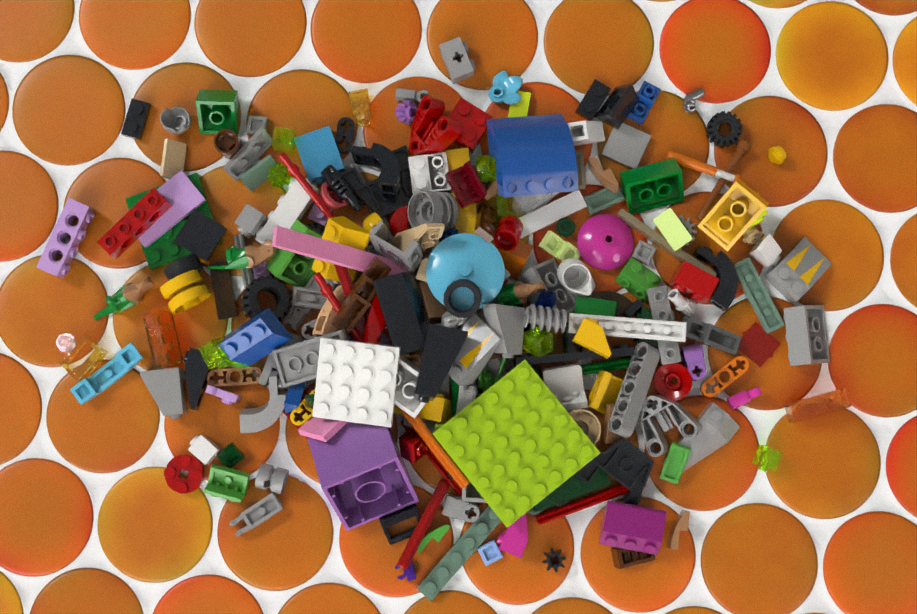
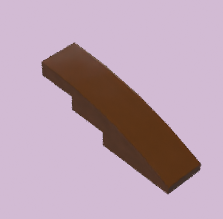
(360, 296)

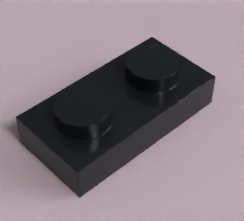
(593, 100)
(136, 119)

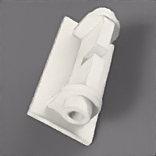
(465, 397)

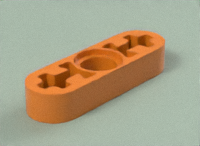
(732, 363)

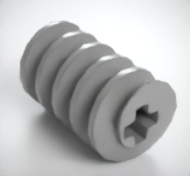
(545, 317)

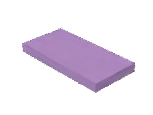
(183, 197)

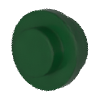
(565, 227)

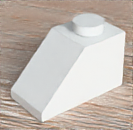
(766, 251)

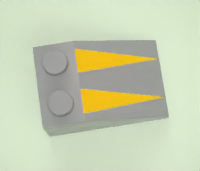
(798, 270)
(475, 351)

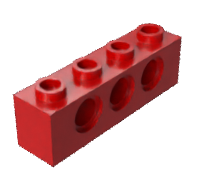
(134, 223)

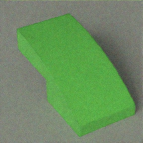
(436, 534)

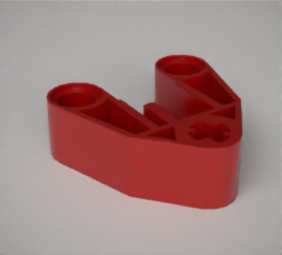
(430, 131)

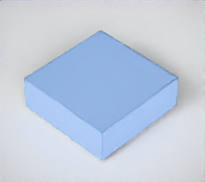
(490, 552)

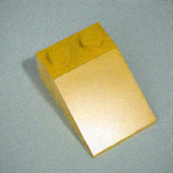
(733, 214)

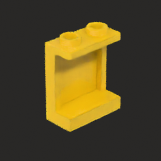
(604, 391)

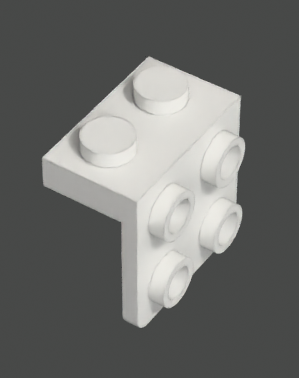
(567, 385)

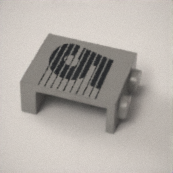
(409, 259)

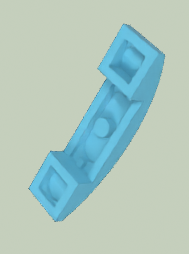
(107, 374)

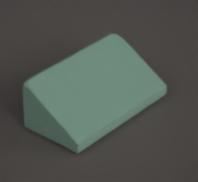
(258, 173)

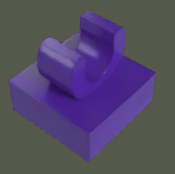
(410, 572)

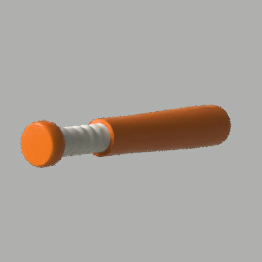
(699, 166)

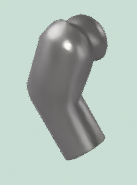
(690, 100)

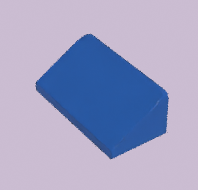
(293, 397)

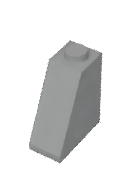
(507, 323)
(167, 390)

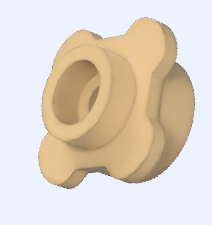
(752, 235)

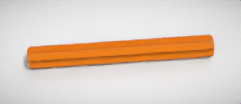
(428, 437)

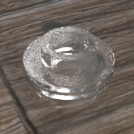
(62, 339)

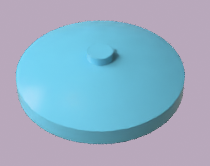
(465, 258)

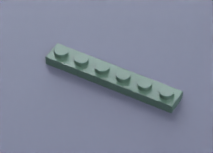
(459, 553)

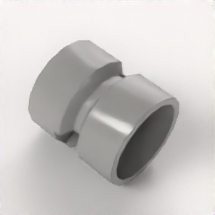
(271, 478)

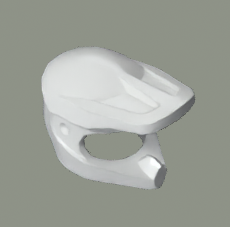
(575, 277)

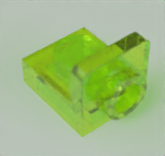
(502, 205)

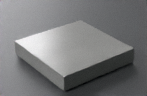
(626, 146)

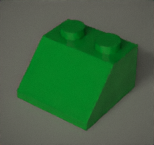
(217, 110)

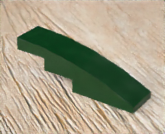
(577, 487)

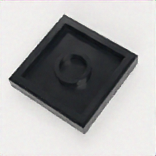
(200, 235)

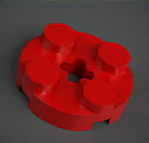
(195, 475)

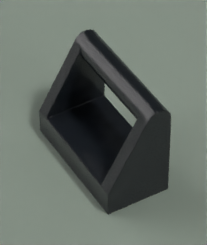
(396, 517)

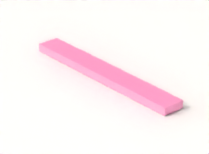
(328, 251)

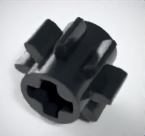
(554, 565)

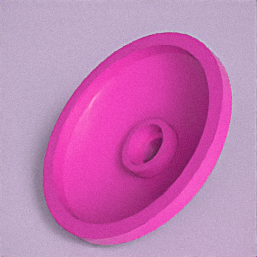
(596, 250)

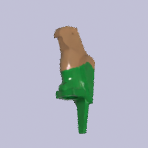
(247, 256)
(518, 292)
(125, 297)

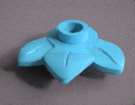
(507, 86)

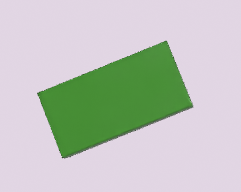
(675, 462)

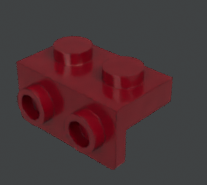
(466, 185)

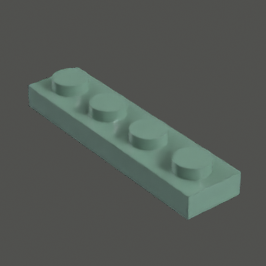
(758, 296)

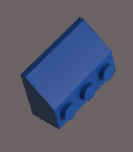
(255, 338)

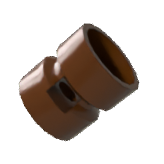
(227, 143)

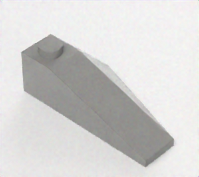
(716, 431)

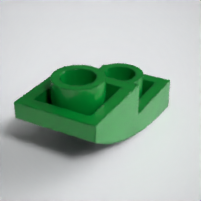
(595, 306)

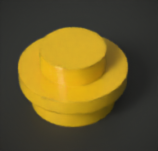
(776, 155)

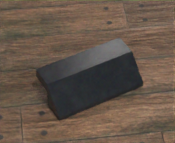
(403, 311)

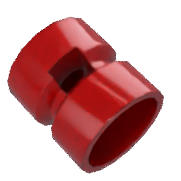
(508, 233)

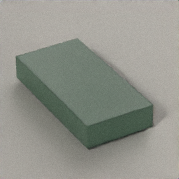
(602, 199)

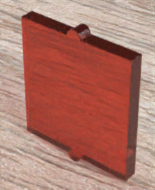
(757, 344)

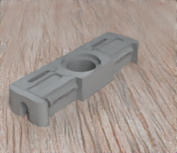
(297, 314)

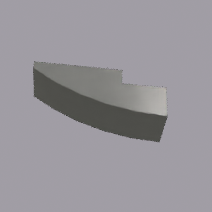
(711, 335)

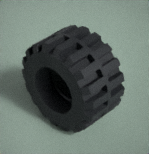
(270, 285)

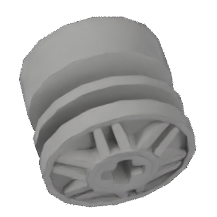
(433, 208)

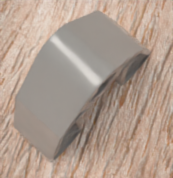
(652, 430)

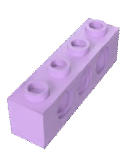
(56, 241)

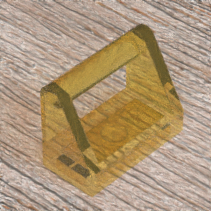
(89, 364)

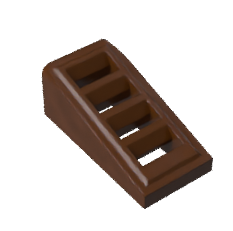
(625, 562)

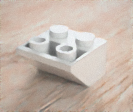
(429, 172)

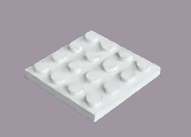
(356, 382)

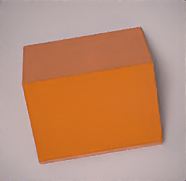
(515, 259)

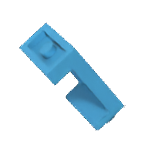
(317, 152)

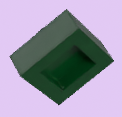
(230, 455)

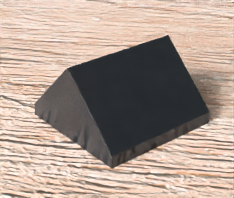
(618, 106)

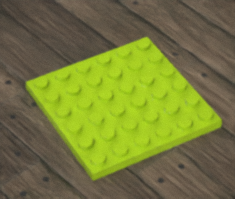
(516, 443)

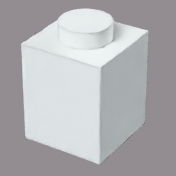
(204, 448)

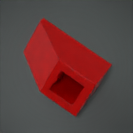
(412, 446)

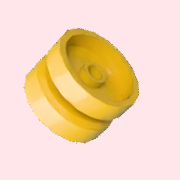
(185, 291)

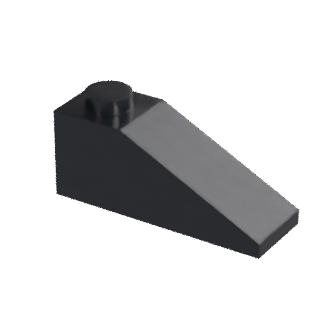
(196, 377)

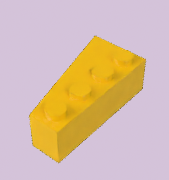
(436, 410)

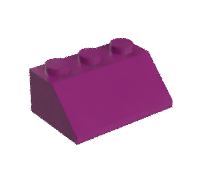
(632, 527)

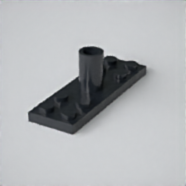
(572, 352)

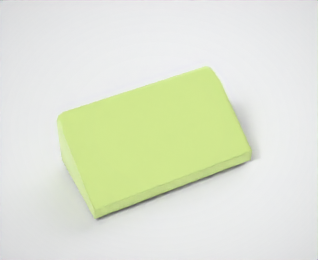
(672, 229)

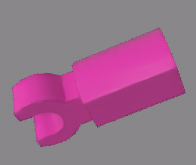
(743, 397)

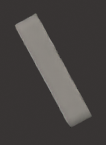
(634, 390)

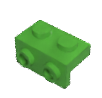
(637, 279)
(227, 483)

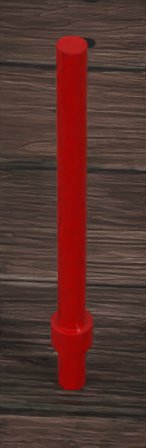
(294, 171)
(327, 291)

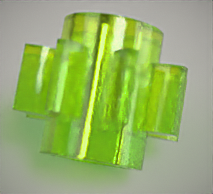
(279, 175)

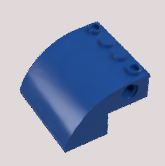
(532, 155)

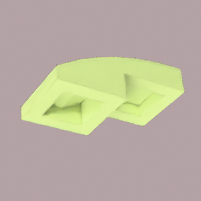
(558, 247)

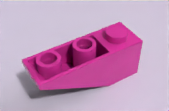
(514, 537)

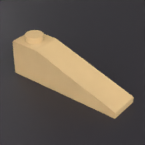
(426, 235)

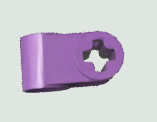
(693, 358)

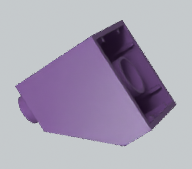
(362, 473)

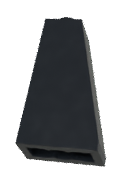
(437, 357)

